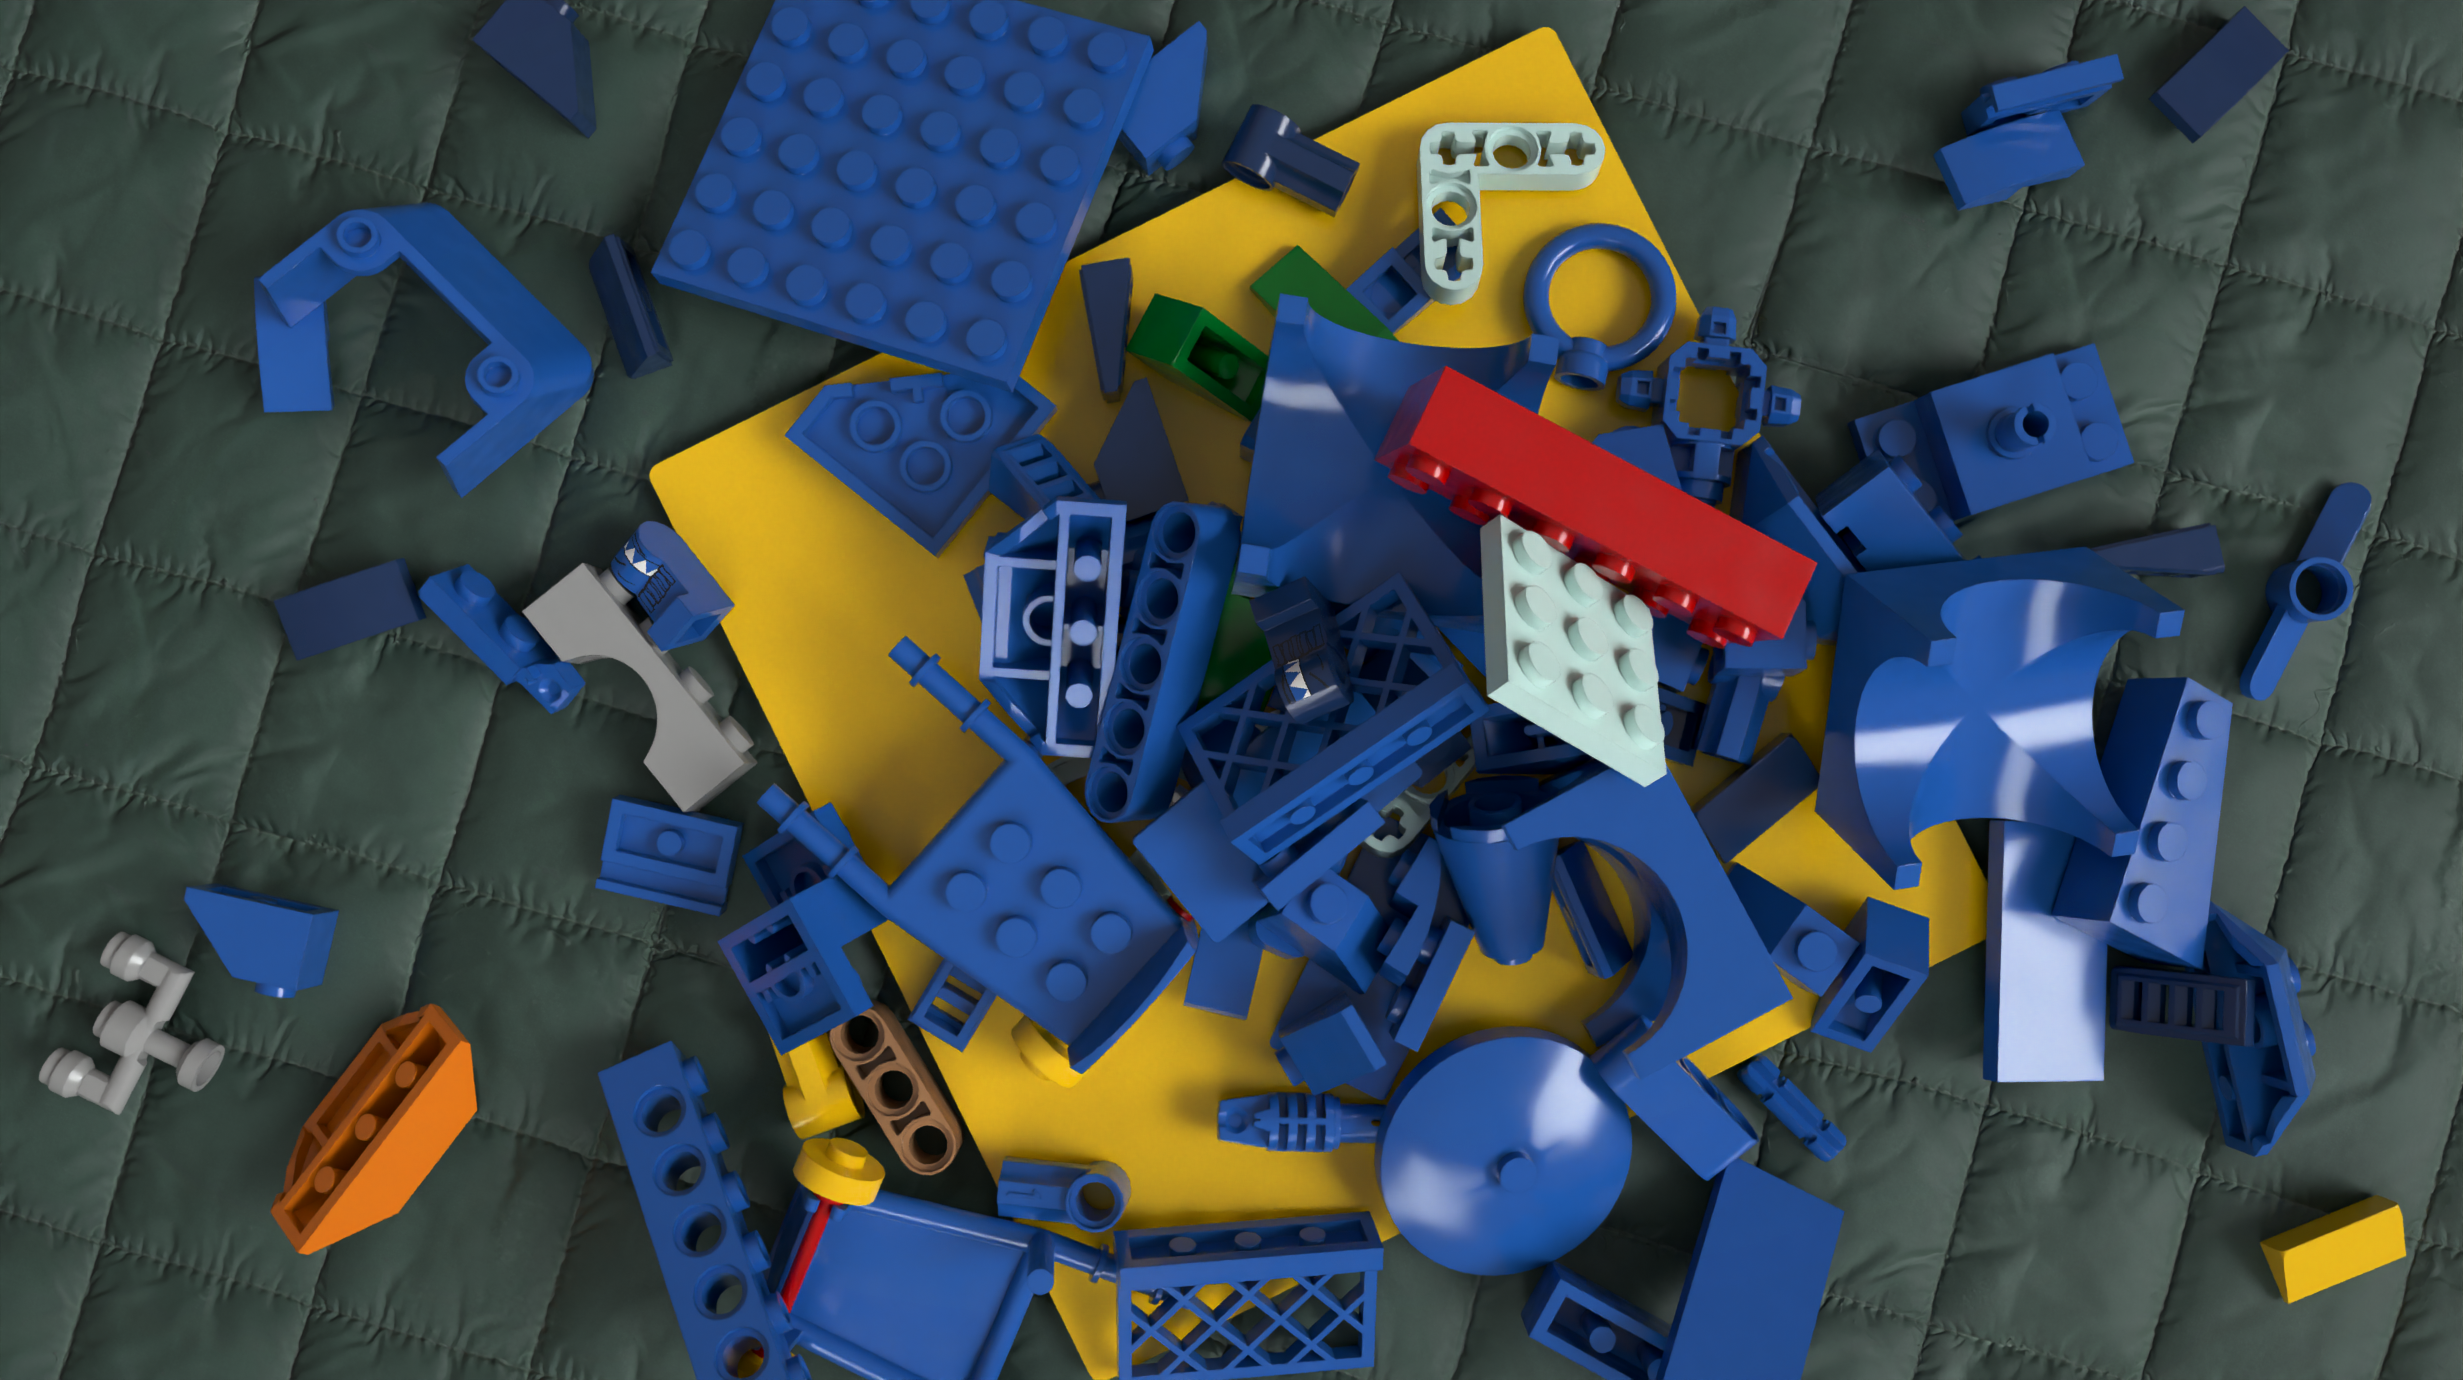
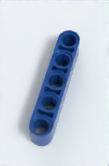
(1162, 661)

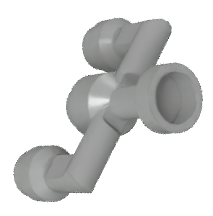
(134, 1033)

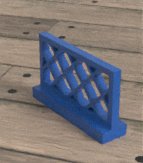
(1345, 765)
(1247, 1258)

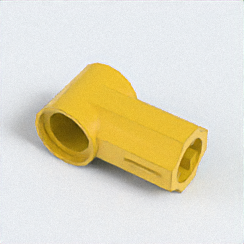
(818, 1088)

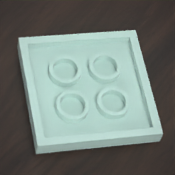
(1570, 651)

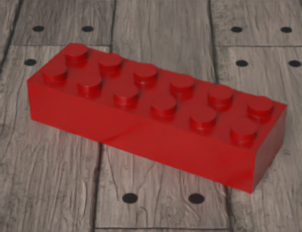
(1594, 509)

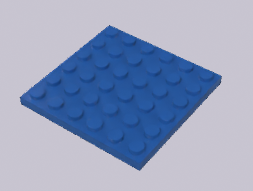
(907, 174)

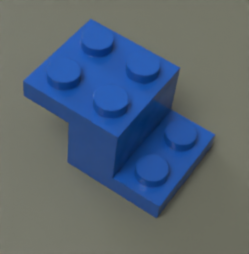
(793, 952)

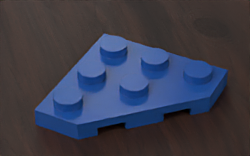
(919, 445)

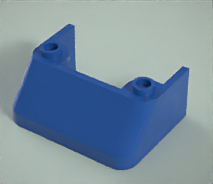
(531, 361)

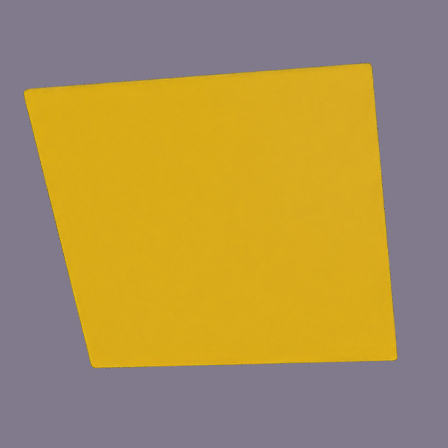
(836, 586)

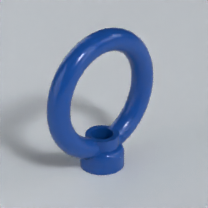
(1583, 360)

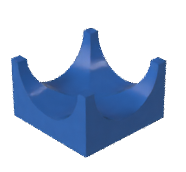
(1322, 499)
(1976, 700)
(1694, 946)

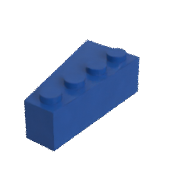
(1885, 519)
(2168, 781)

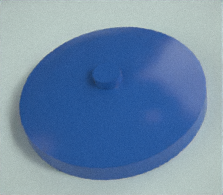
(1502, 1151)

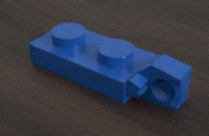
(500, 636)

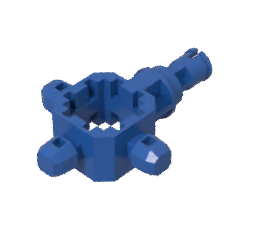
(1703, 454)

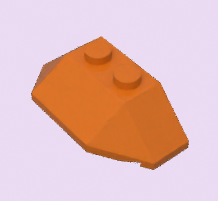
(378, 1130)

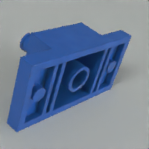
(2003, 433)

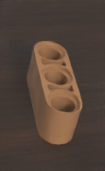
(899, 1118)

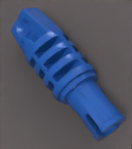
(1296, 1121)

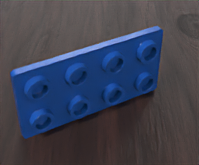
(1220, 881)
(1392, 1014)

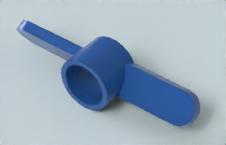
(2324, 558)

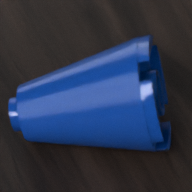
(1499, 887)

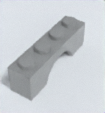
(693, 747)

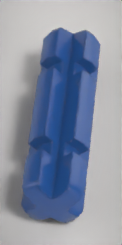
(1792, 1107)

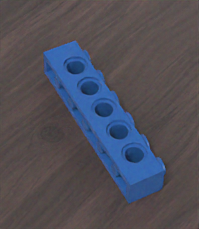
(638, 1098)

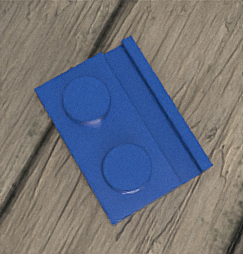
(2059, 87)
(669, 855)

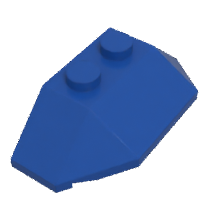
(1777, 506)
(1055, 620)
(2268, 1082)

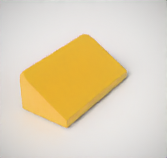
(2336, 1247)

